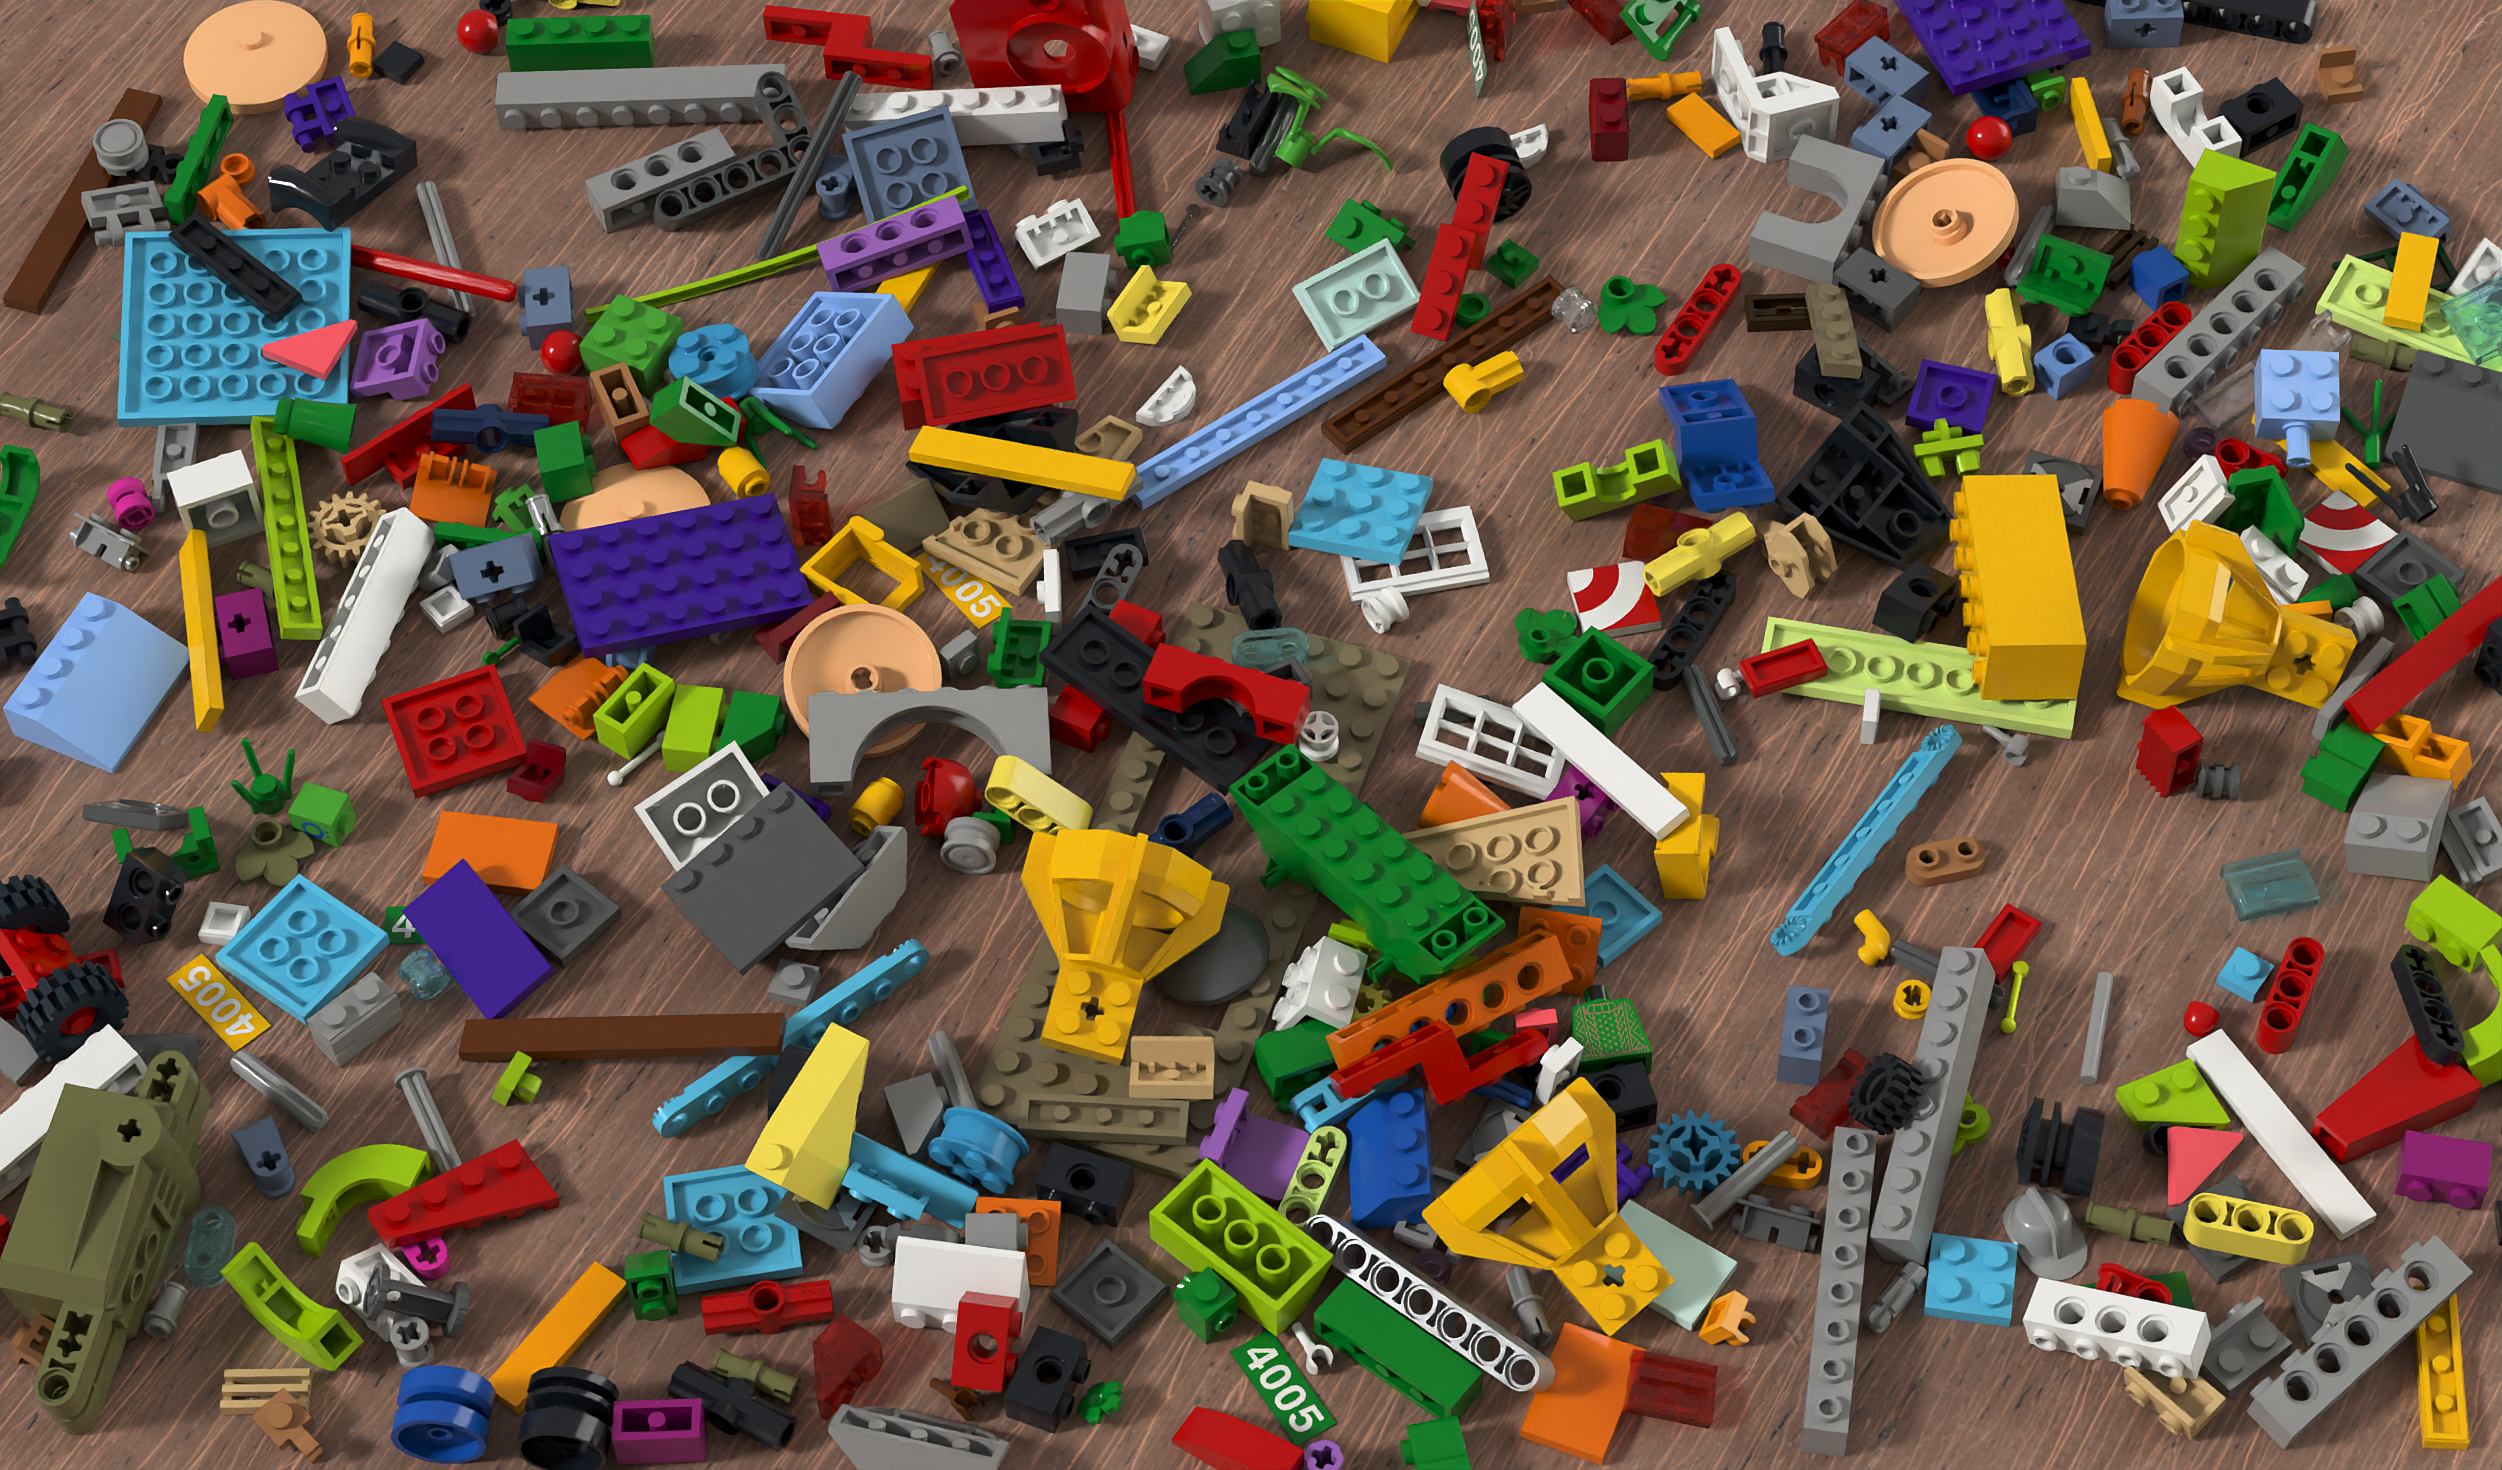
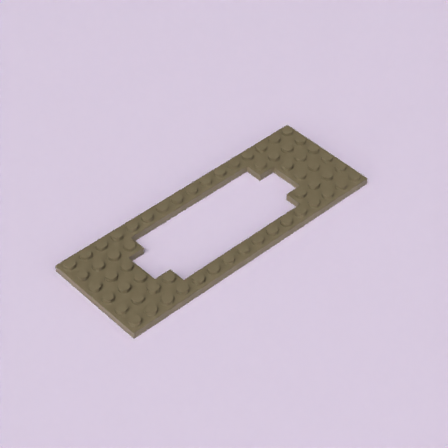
(1362, 695)

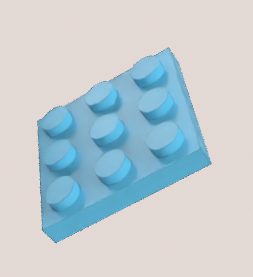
(1360, 511)
(302, 949)
(741, 1209)

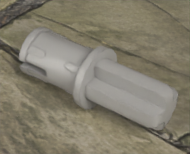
(2120, 149)
(1528, 1306)

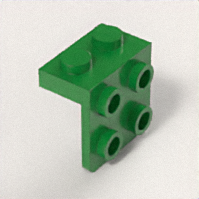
(2065, 276)
(2265, 502)

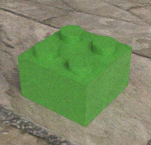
(634, 335)

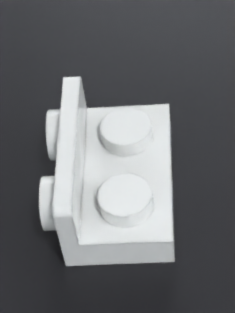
(1050, 236)
(353, 1279)

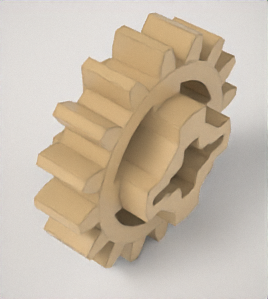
(343, 528)

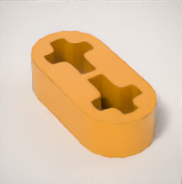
(1787, 1173)

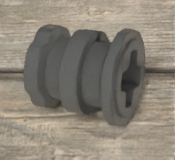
(1218, 182)
(2217, 780)

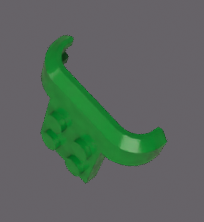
(17, 494)

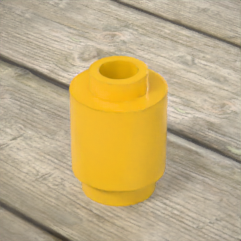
(743, 472)
(876, 806)

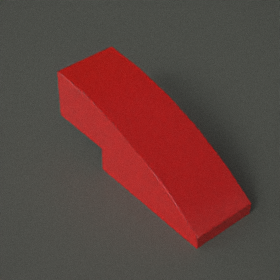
(653, 448)
(1235, 1444)

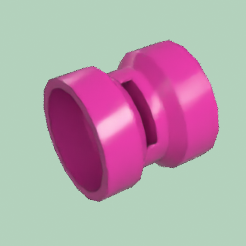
(130, 504)

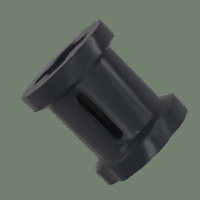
(503, 616)

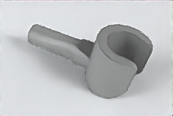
(2016, 746)

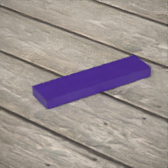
(990, 265)

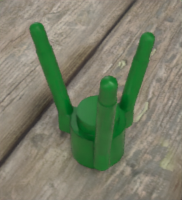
(761, 420)
(267, 792)

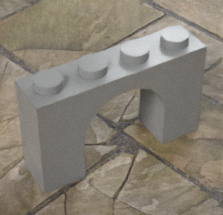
(1821, 248)

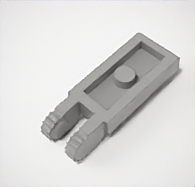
(174, 449)

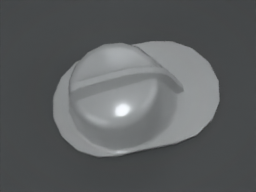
(2045, 1234)

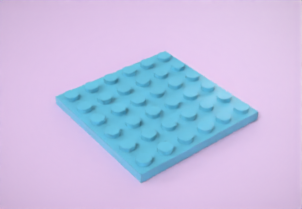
(198, 345)

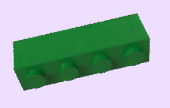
(580, 43)
(1398, 1351)

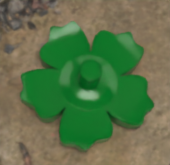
(1101, 1399)

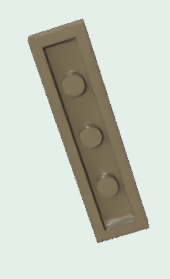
(1833, 331)
(1104, 1118)

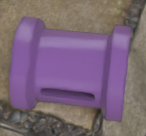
(1324, 1456)

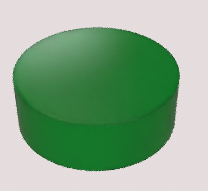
(1472, 309)

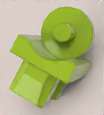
(1947, 445)

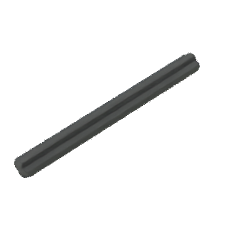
(809, 166)

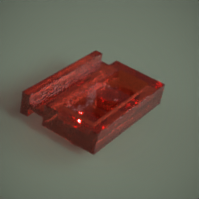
(1671, 1389)

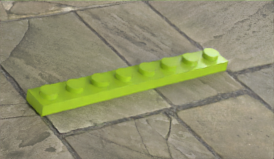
(286, 532)

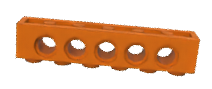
(1545, 975)

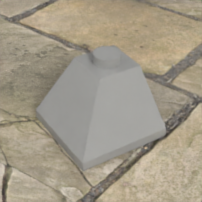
(2091, 199)

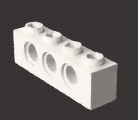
(2101, 1312)

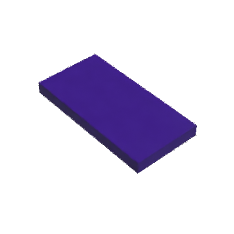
(478, 941)

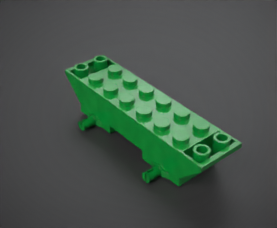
(1363, 865)

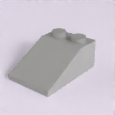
(2397, 826)

